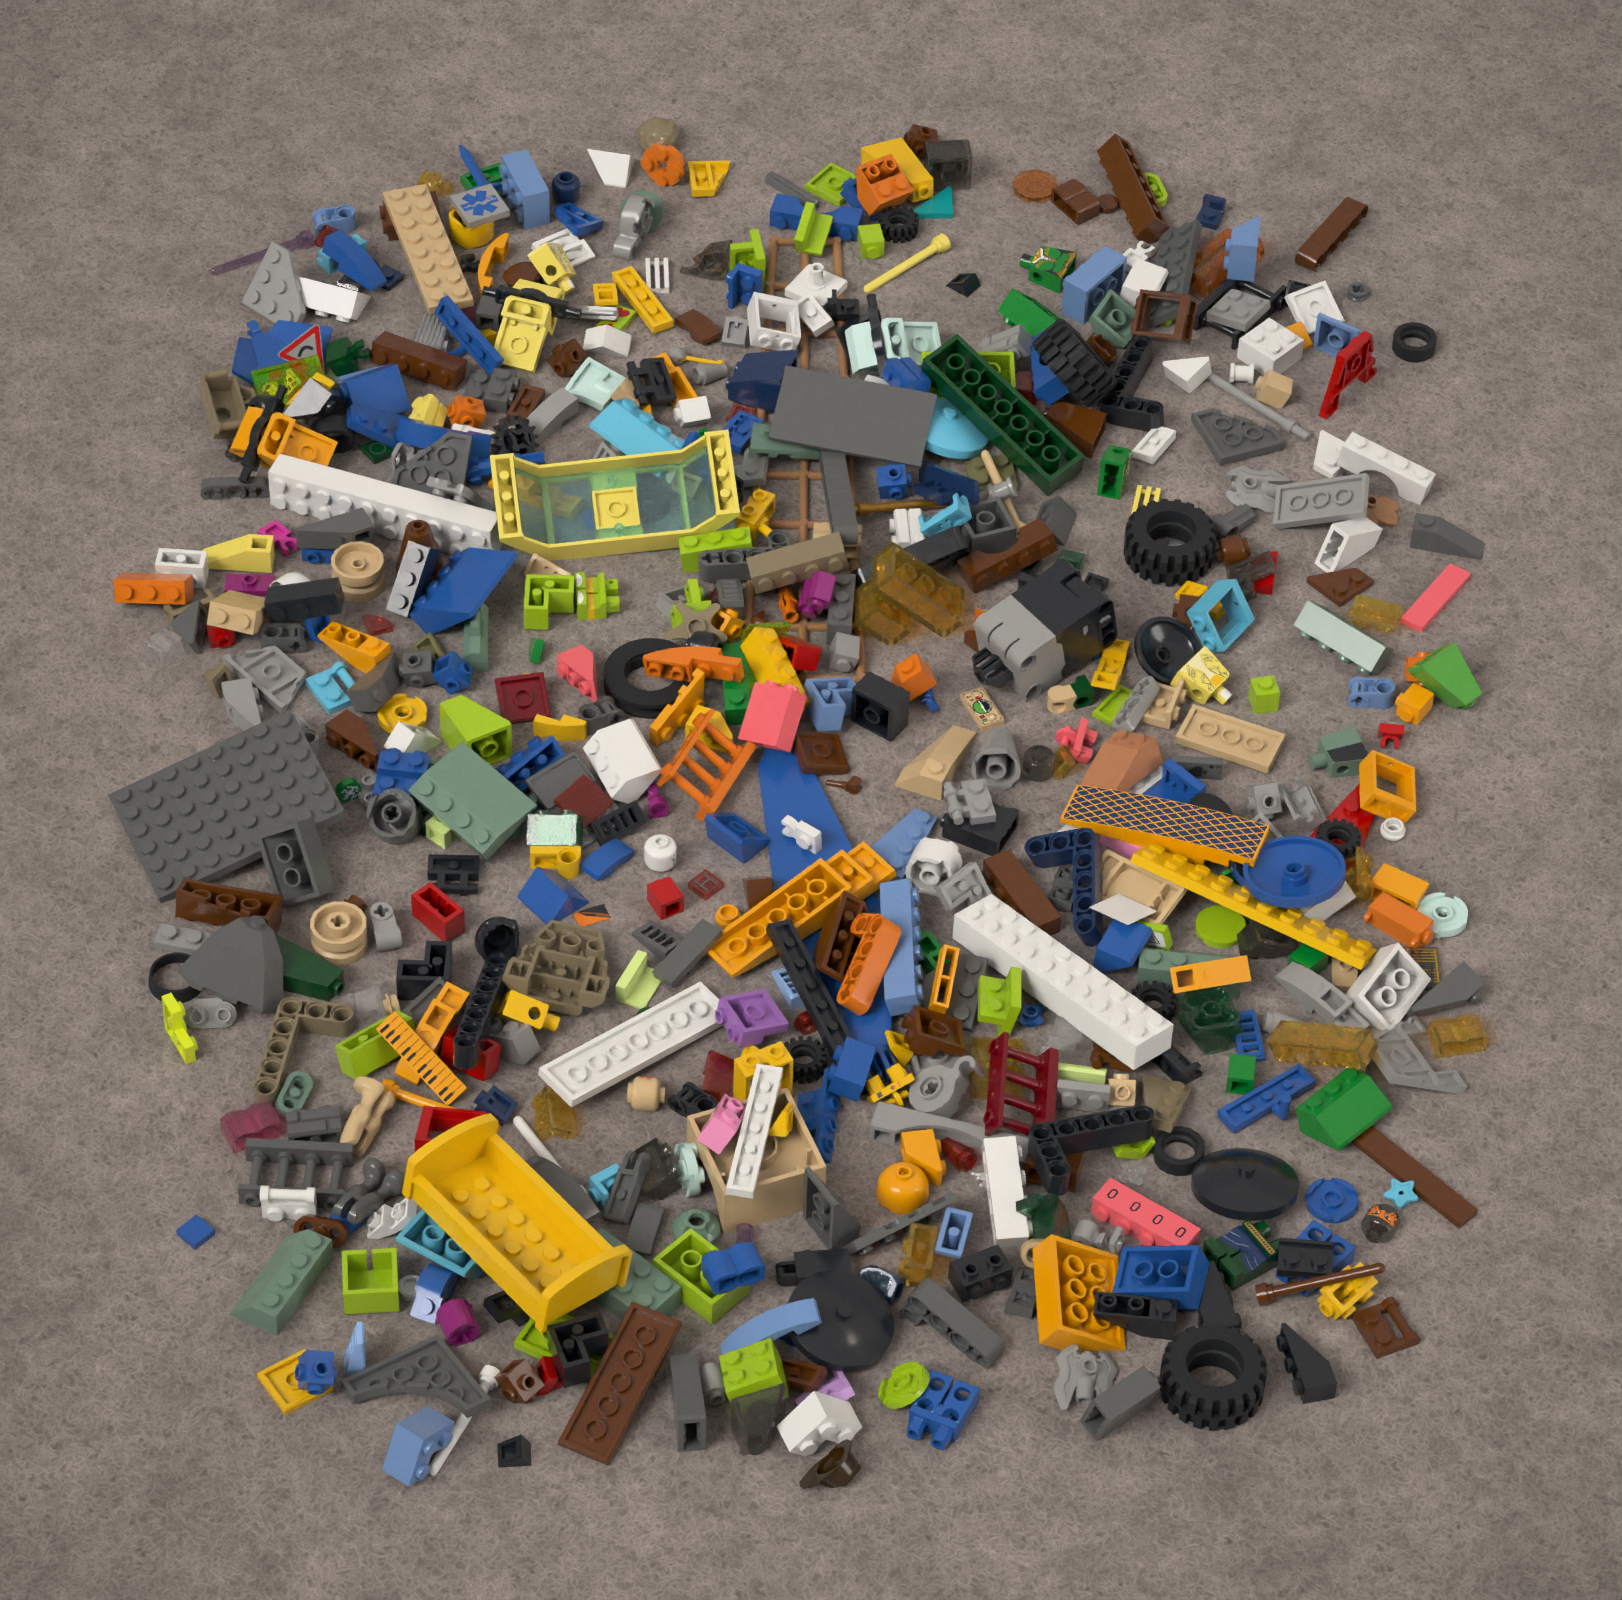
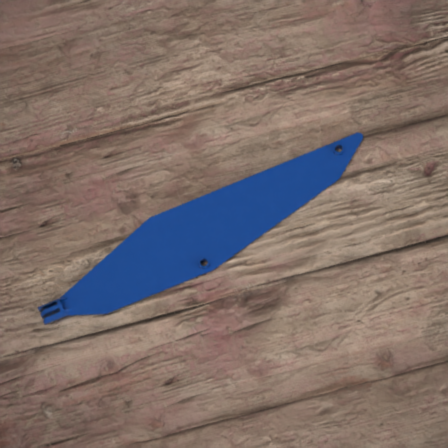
(801, 796)

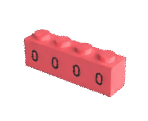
(1142, 1217)

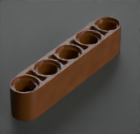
(1331, 233)

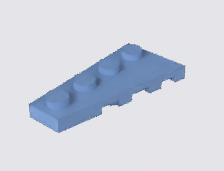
(902, 839)

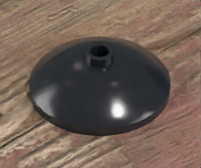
(1170, 641)

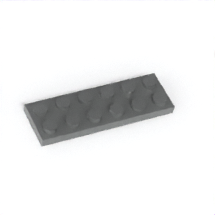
(1176, 254)

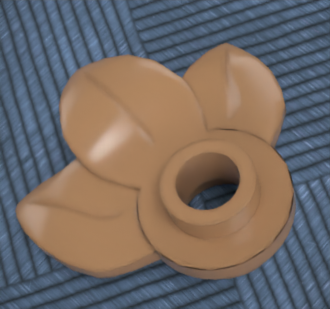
(1382, 510)

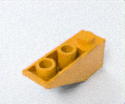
(354, 646)
(1210, 974)

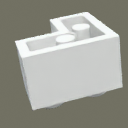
(817, 1420)

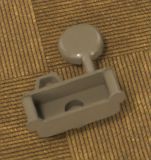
(224, 402)

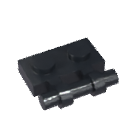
(656, 378)
(454, 868)

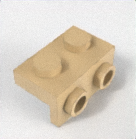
(1165, 706)

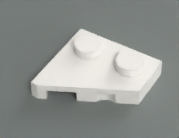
(1327, 455)

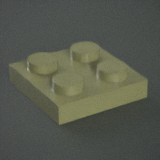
(977, 470)

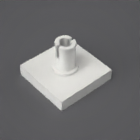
(817, 282)

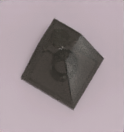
(756, 1418)

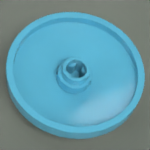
(953, 433)

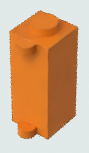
(1400, 921)

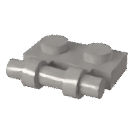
(977, 802)

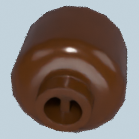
(1232, 550)

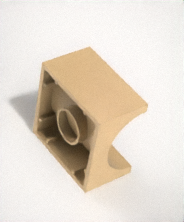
(781, 1173)

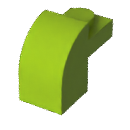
(694, 598)

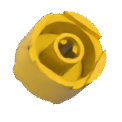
(467, 237)

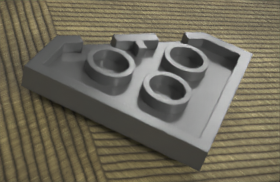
(1235, 437)
(443, 459)
(964, 991)

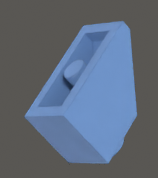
(954, 1233)

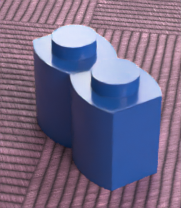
(732, 1267)

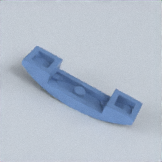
(794, 1316)

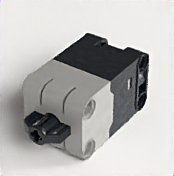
(1043, 631)

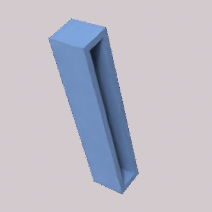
(903, 972)

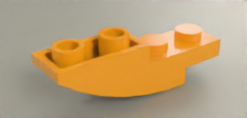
(434, 1024)

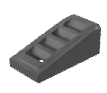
(729, 593)
(652, 944)

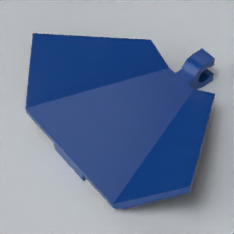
(264, 348)

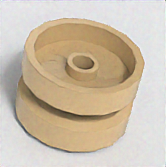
(359, 570)
(339, 933)

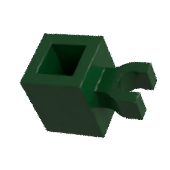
(343, 355)

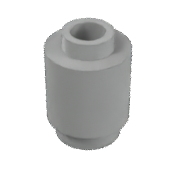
(712, 1384)

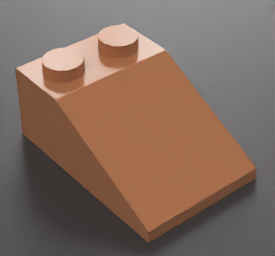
(1123, 761)

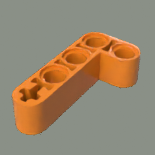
(870, 961)

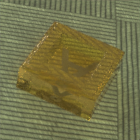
(1063, 762)

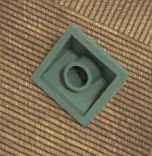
(1113, 319)

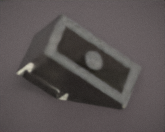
(1264, 943)

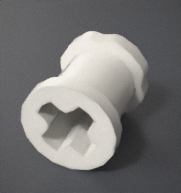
(1241, 373)

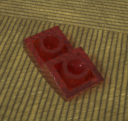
(718, 1075)

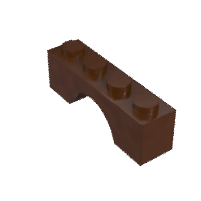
(985, 569)

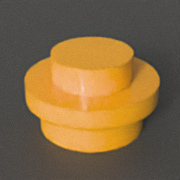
(726, 915)

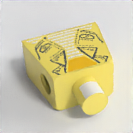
(553, 265)
(1204, 678)

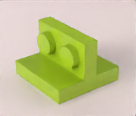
(749, 253)
(1000, 1000)

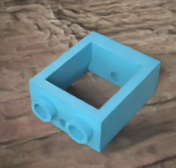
(1239, 615)

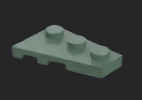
(761, 444)

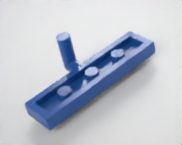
(468, 335)
(1269, 1097)

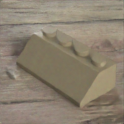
(797, 562)

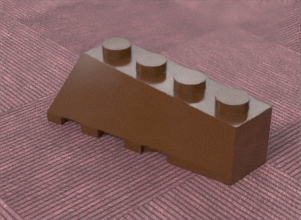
(224, 904)

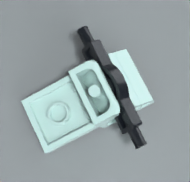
(886, 338)

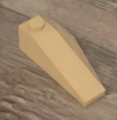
(936, 763)

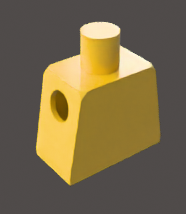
(516, 1008)

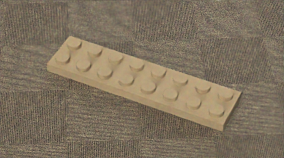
(427, 247)

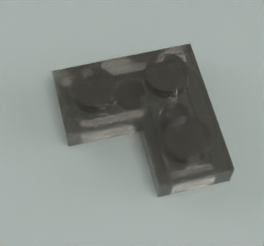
(1251, 570)

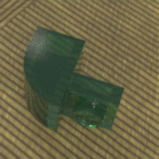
(1047, 1215)

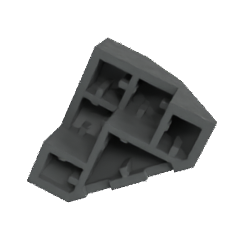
(239, 964)

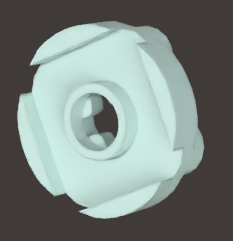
(1454, 908)
(691, 1173)

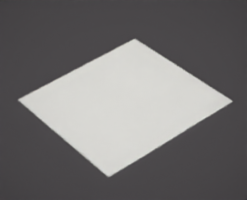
(1123, 909)

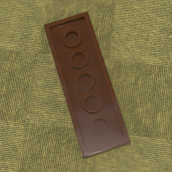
(620, 1383)

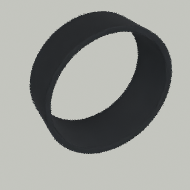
(183, 995)

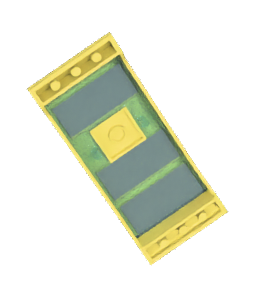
(615, 501)

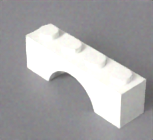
(1410, 478)

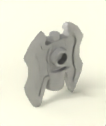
(1254, 487)
(1084, 1374)

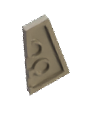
(1166, 1099)

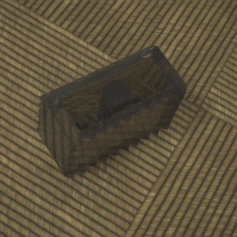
(663, 1173)

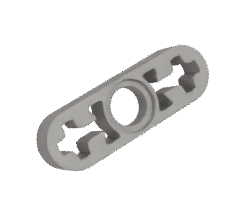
(1136, 704)

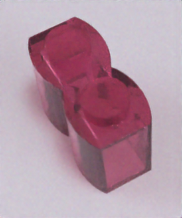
(254, 1122)

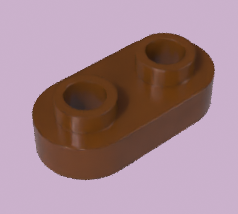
(324, 1226)

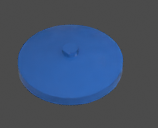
(1295, 872)

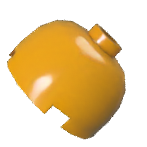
(902, 1188)

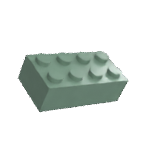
(643, 1286)

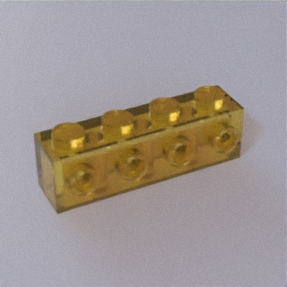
(1322, 1044)

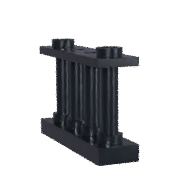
(1276, 301)

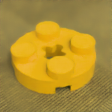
(400, 703)

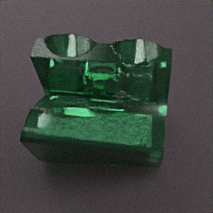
(1210, 1018)

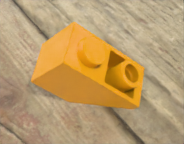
(924, 1151)

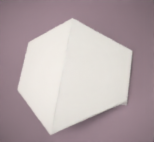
(612, 167)

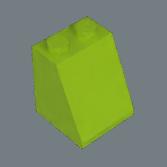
(477, 727)

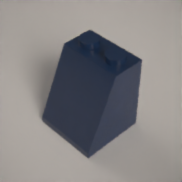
(759, 378)

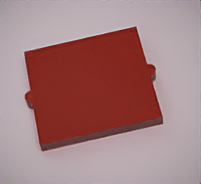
(584, 799)

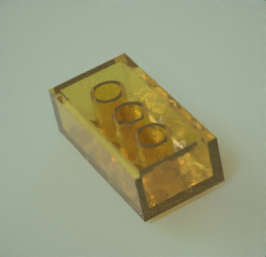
(918, 590)

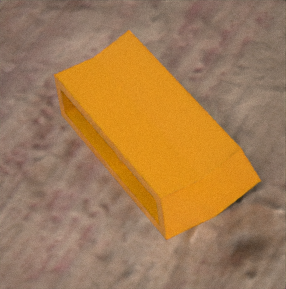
(950, 953)

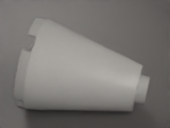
(997, 760)

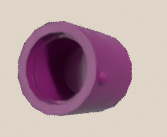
(458, 1322)

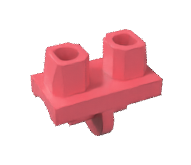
(1075, 739)

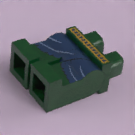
(1243, 1253)

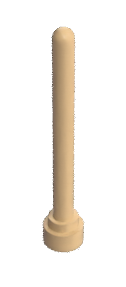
(995, 477)

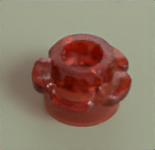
(800, 1024)

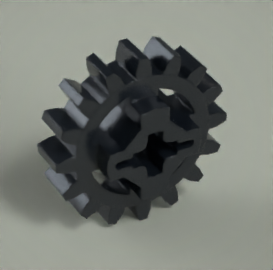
(514, 440)

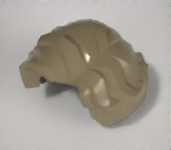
(657, 130)

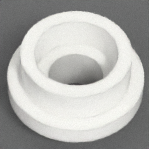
(1392, 829)

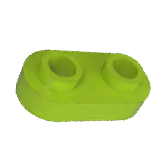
(1157, 188)

